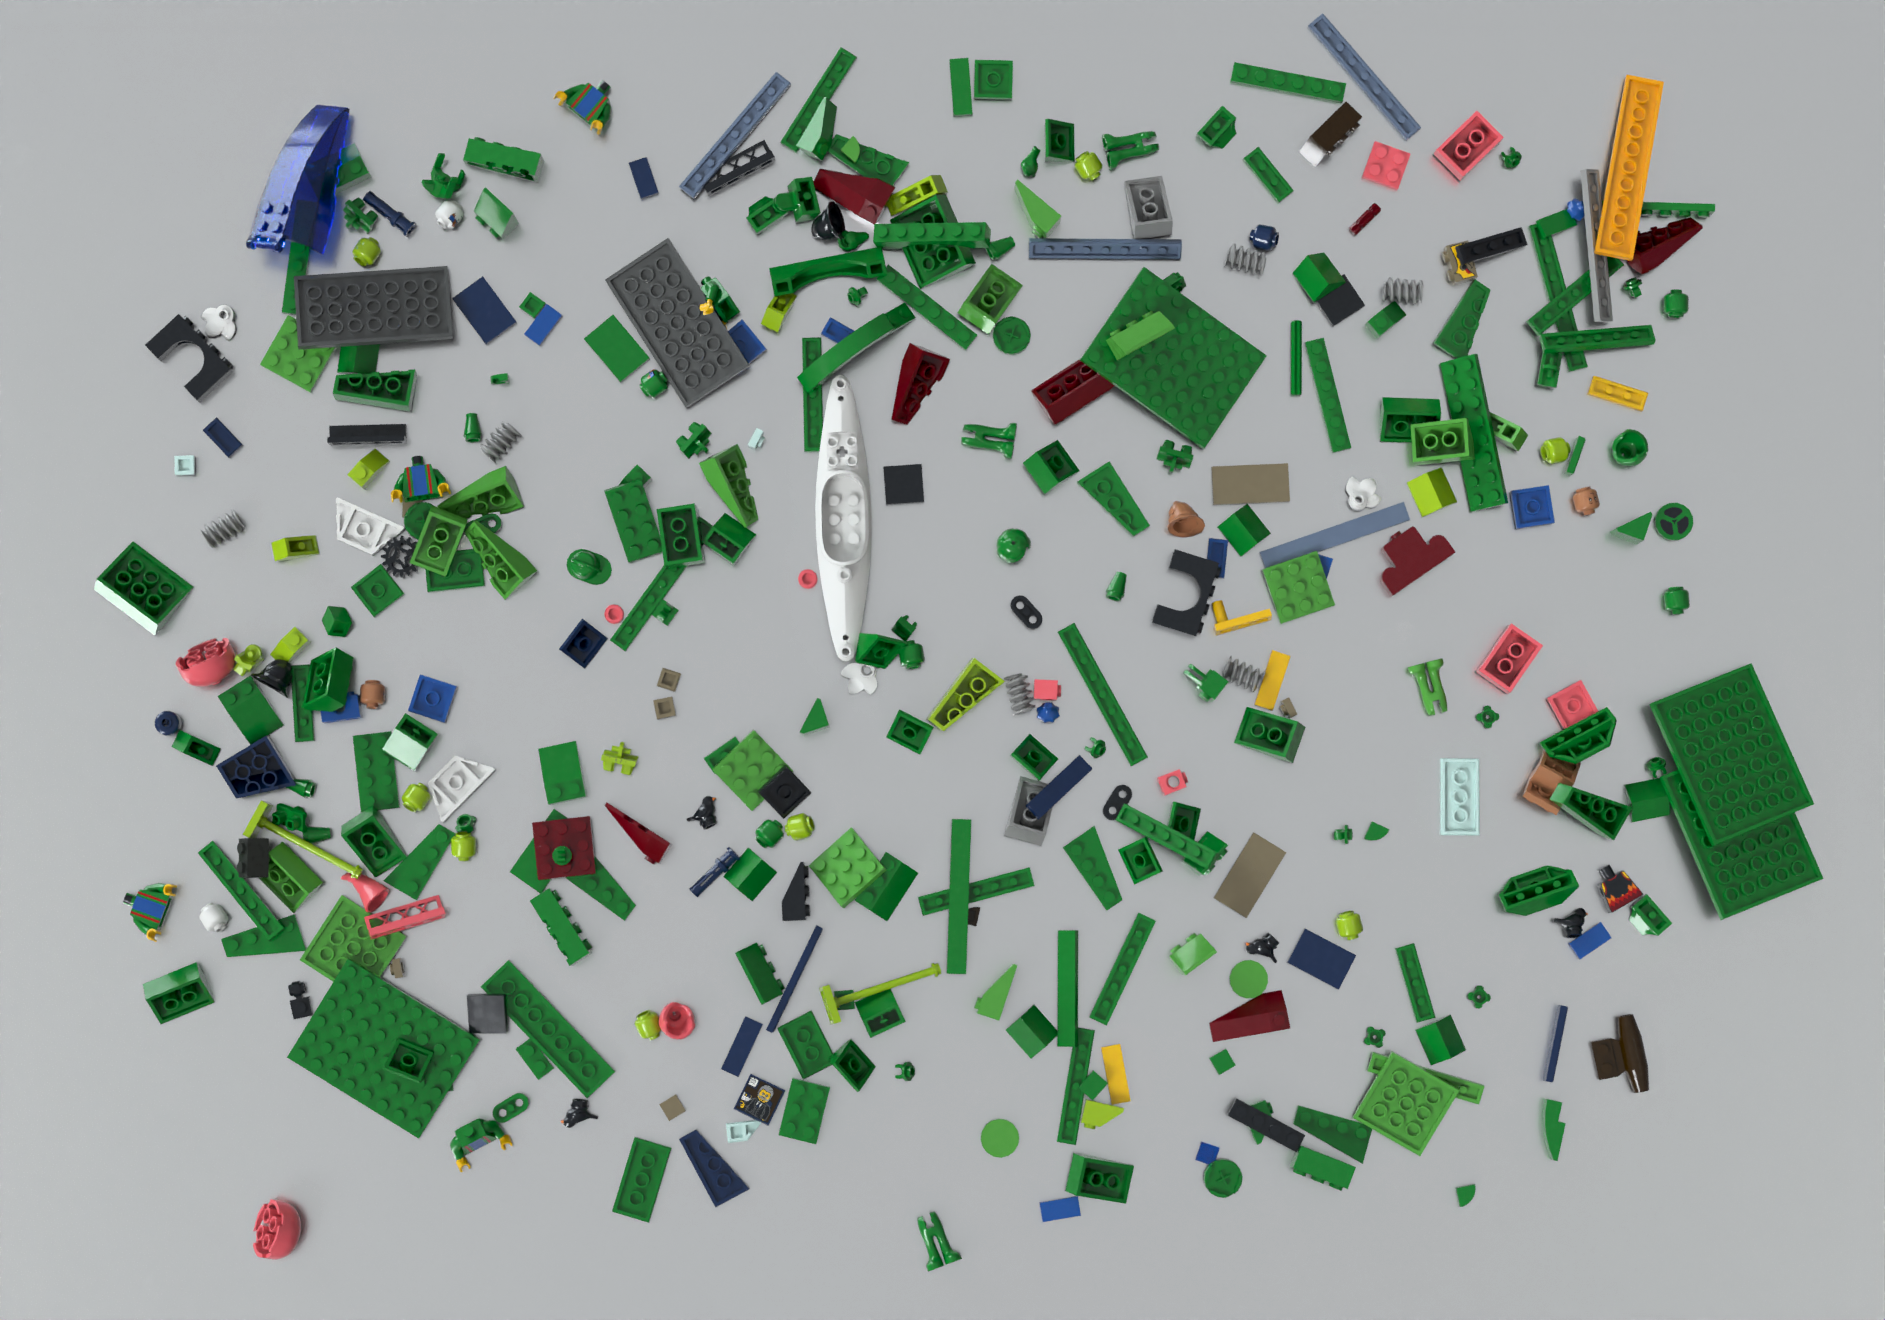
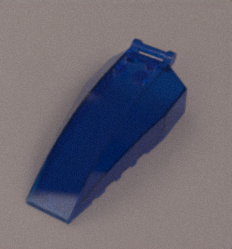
(302, 184)

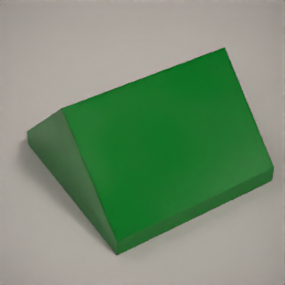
(1059, 141)
(1318, 276)
(358, 359)
(1243, 530)
(1634, 530)
(877, 650)
(815, 720)
(909, 732)
(1034, 757)
(1647, 800)
(1184, 819)
(1140, 860)
(750, 874)
(1032, 1031)
(1440, 1040)
(408, 1061)
(852, 1064)

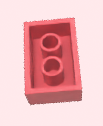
(1468, 145)
(1509, 658)

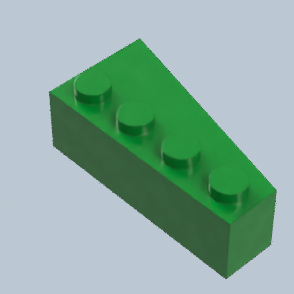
(504, 159)
(378, 389)
(1594, 811)
(561, 927)

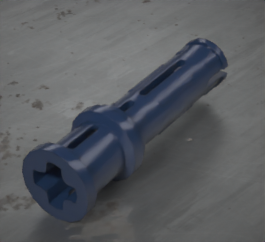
(396, 218)
(697, 889)

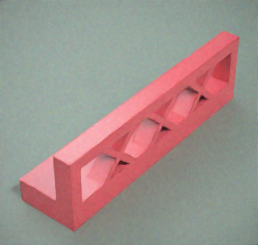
(406, 921)

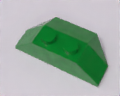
(1582, 738)
(1538, 890)

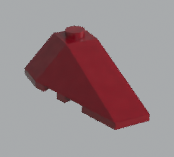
(858, 194)
(1660, 243)
(917, 376)
(647, 841)
(1258, 1016)

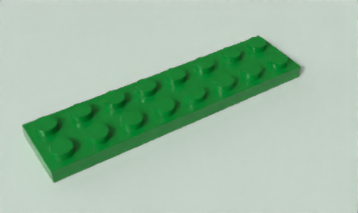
(1469, 400)
(549, 1030)

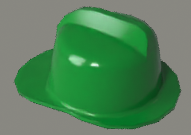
(589, 566)

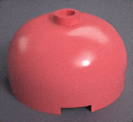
(211, 671)
(282, 1233)

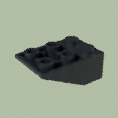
(794, 901)

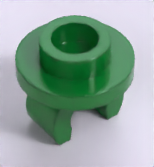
(1512, 159)
(1633, 286)
(856, 295)
(1098, 749)
(1656, 764)
(1341, 834)
(562, 855)
(908, 1071)

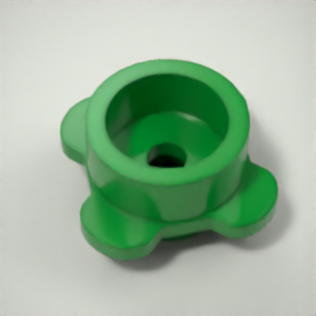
(1492, 716)
(465, 819)
(1484, 996)
(1370, 1040)

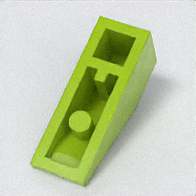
(916, 194)

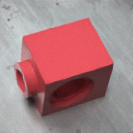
(1046, 690)
(1166, 788)

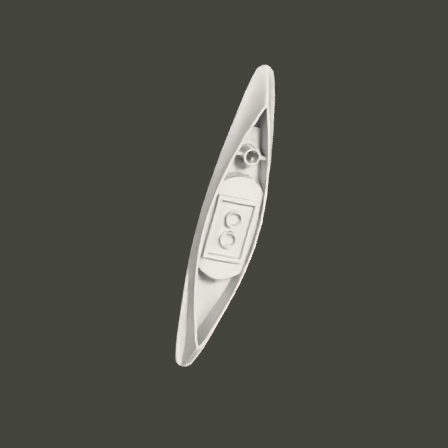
(843, 518)

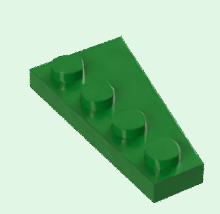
(870, 161)
(1459, 330)
(1113, 495)
(1092, 863)
(416, 869)
(605, 891)
(255, 943)
(1338, 1132)

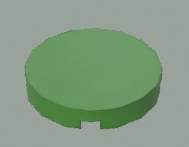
(1248, 979)
(999, 1138)

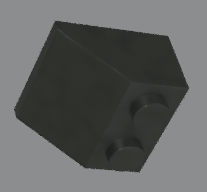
(253, 857)

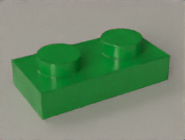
(718, 754)
(534, 1059)

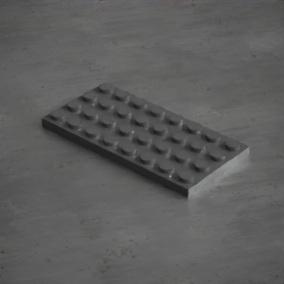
(373, 307)
(665, 310)

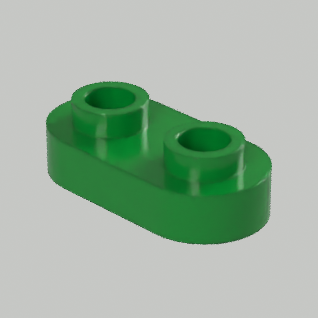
(484, 520)
(511, 1107)

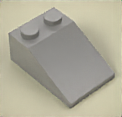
(1148, 207)
(1021, 821)

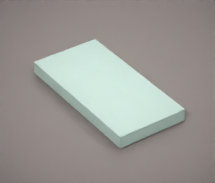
(1459, 796)

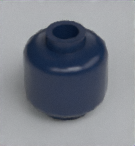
(1264, 237)
(173, 726)

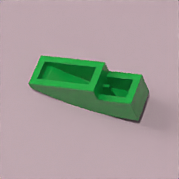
(1552, 1128)

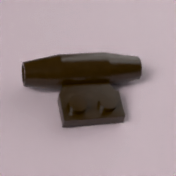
(1623, 1055)

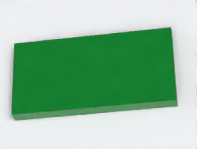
(526, 867)
(641, 1179)

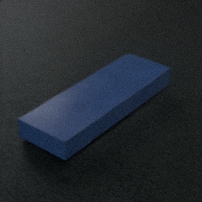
(741, 1046)

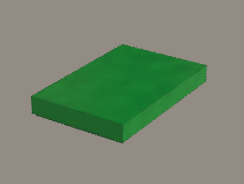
(616, 348)
(463, 573)
(806, 1044)

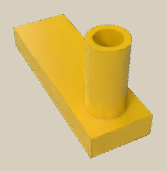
(1224, 625)

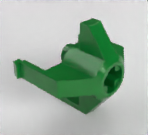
(442, 184)

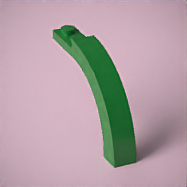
(853, 345)

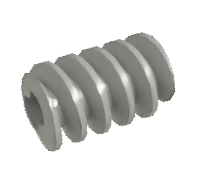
(1246, 258)
(1403, 290)
(499, 441)
(222, 529)
(1242, 674)
(1020, 693)

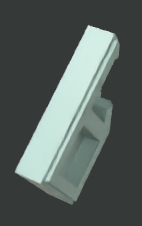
(741, 1130)

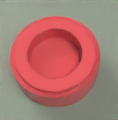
(807, 579)
(614, 614)

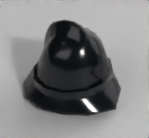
(829, 223)
(276, 676)

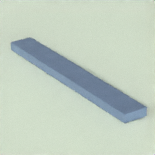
(1364, 77)
(735, 135)
(1105, 248)
(1336, 535)

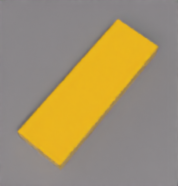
(1617, 393)
(1272, 680)
(1115, 1074)

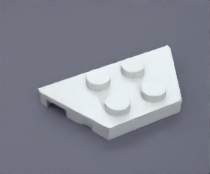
(363, 528)
(456, 783)

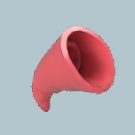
(370, 891)

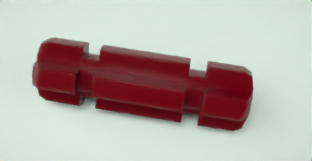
(1364, 219)

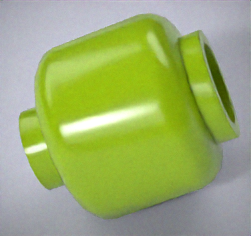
(1088, 165)
(366, 251)
(1555, 450)
(415, 797)
(799, 826)
(463, 846)
(1349, 925)
(648, 1025)

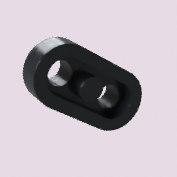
(1026, 612)
(1116, 801)

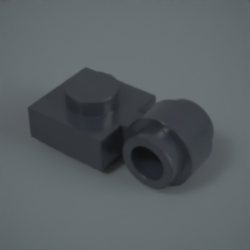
(300, 1006)

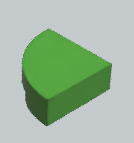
(852, 149)

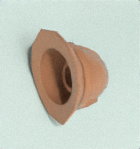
(1184, 520)

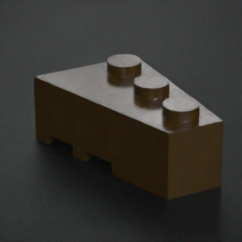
(1331, 133)

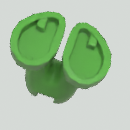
(1438, 692)

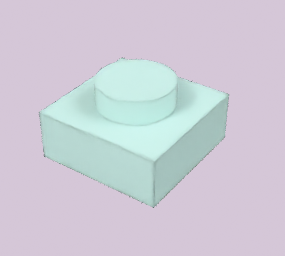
(757, 439)
(184, 465)

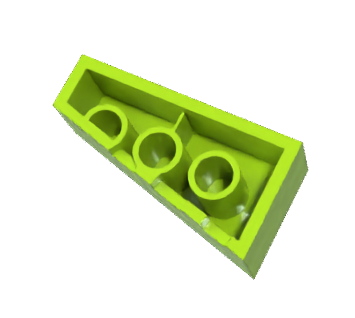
(966, 691)

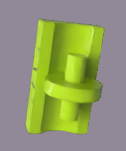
(248, 659)
(620, 756)

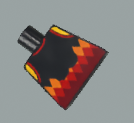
(1617, 889)

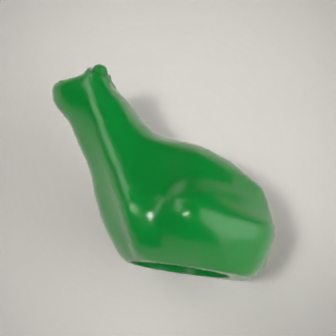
(1029, 164)
(852, 240)

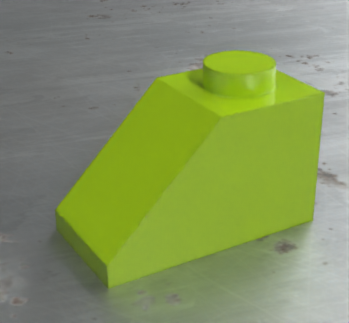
(778, 311)
(368, 468)
(294, 547)
(290, 645)
(1098, 1113)

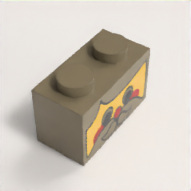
(1458, 273)

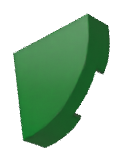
(500, 379)
(1375, 832)
(1465, 1194)

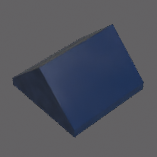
(583, 643)

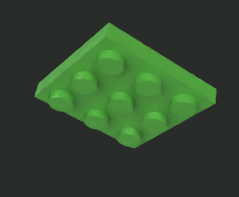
(298, 366)
(1298, 587)
(749, 768)
(847, 867)

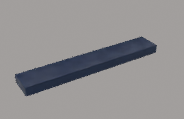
(794, 979)

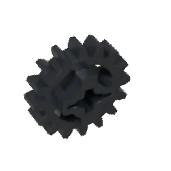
(393, 560)

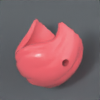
(677, 1024)

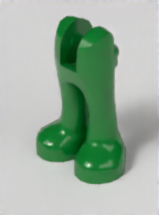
(1115, 156)
(980, 442)
(938, 1231)

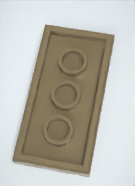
(1250, 484)
(1249, 875)

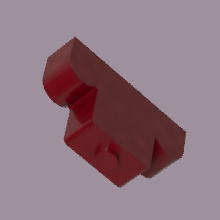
(1411, 558)

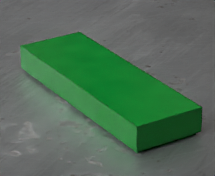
(960, 87)
(1268, 175)

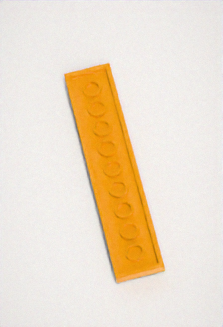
(1629, 167)

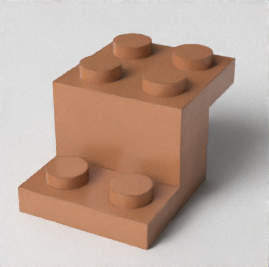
(1545, 779)

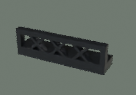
(741, 171)
(367, 434)

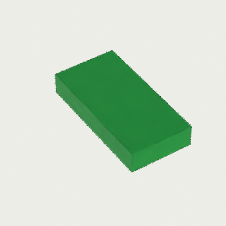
(1555, 223)
(1574, 456)

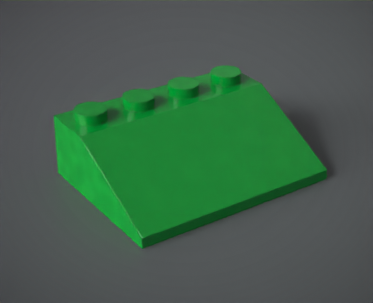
(934, 261)
(142, 587)

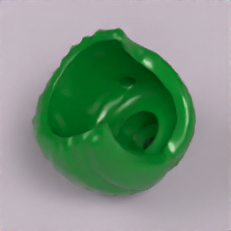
(1630, 448)
(1012, 552)

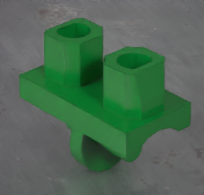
(357, 218)
(1549, 369)
(696, 442)
(1173, 457)
(292, 817)

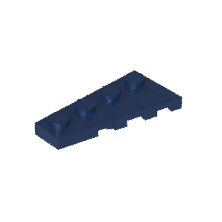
(713, 1171)

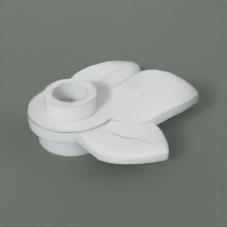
(217, 324)
(1364, 491)
(858, 679)

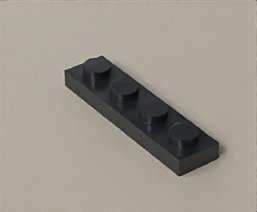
(1491, 246)
(1266, 1125)

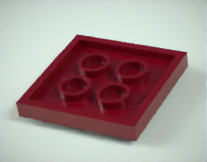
(571, 833)

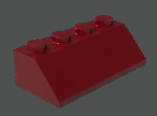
(1070, 391)

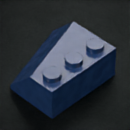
(256, 770)

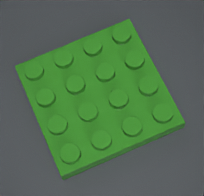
(347, 936)
(1405, 1103)

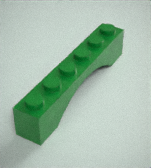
(906, 234)
(862, 263)

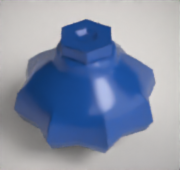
(1576, 209)
(1048, 712)

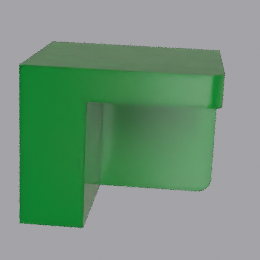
(336, 621)
(1093, 1085)

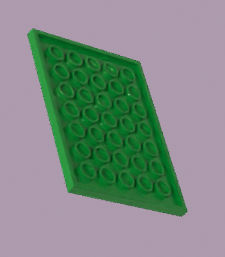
(1185, 375)
(1731, 754)
(1749, 866)
(356, 1033)

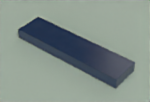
(1059, 787)
(1555, 1043)

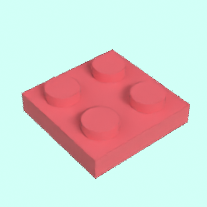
(1386, 165)
(1572, 704)

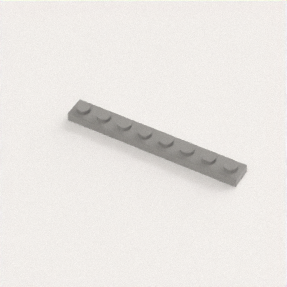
(1597, 263)

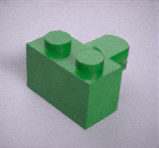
(799, 199)
(1209, 686)

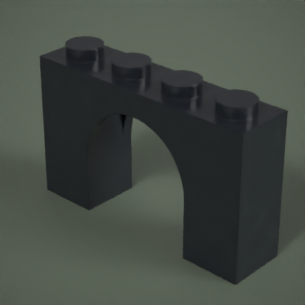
(180, 332)
(1204, 572)

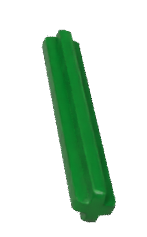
(1296, 357)

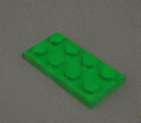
(634, 520)
(375, 772)

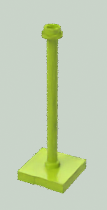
(260, 820)
(832, 1003)

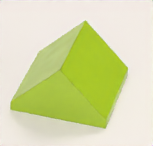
(1431, 492)

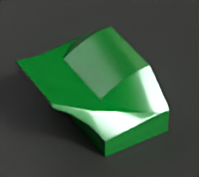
(1219, 129)
(763, 215)
(1648, 917)

